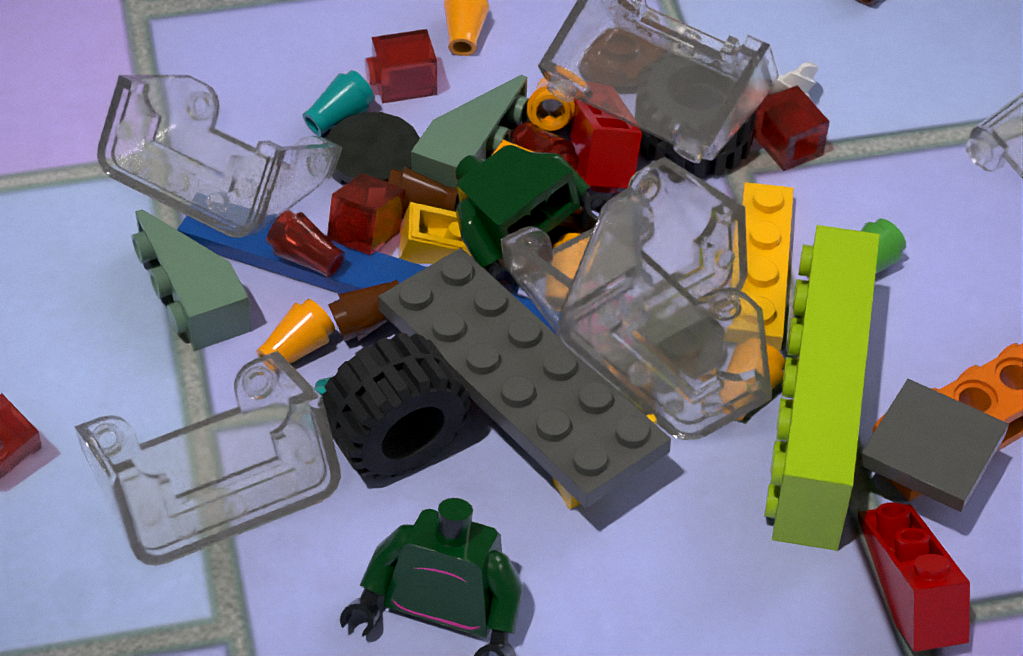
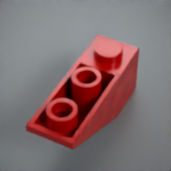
(918, 577)

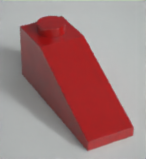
(604, 148)

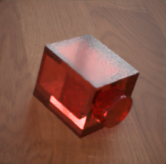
(402, 66)
(791, 128)
(365, 213)

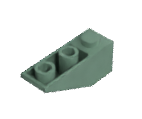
(470, 130)
(198, 283)

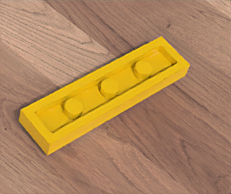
(768, 244)

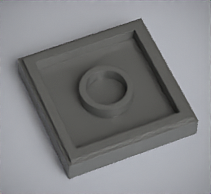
(933, 444)

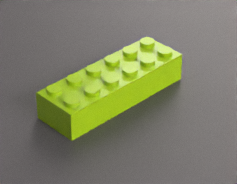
(825, 388)

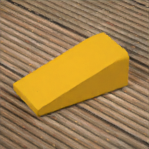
(428, 234)

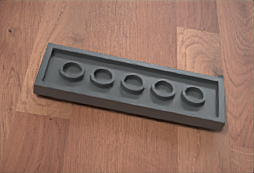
(527, 377)

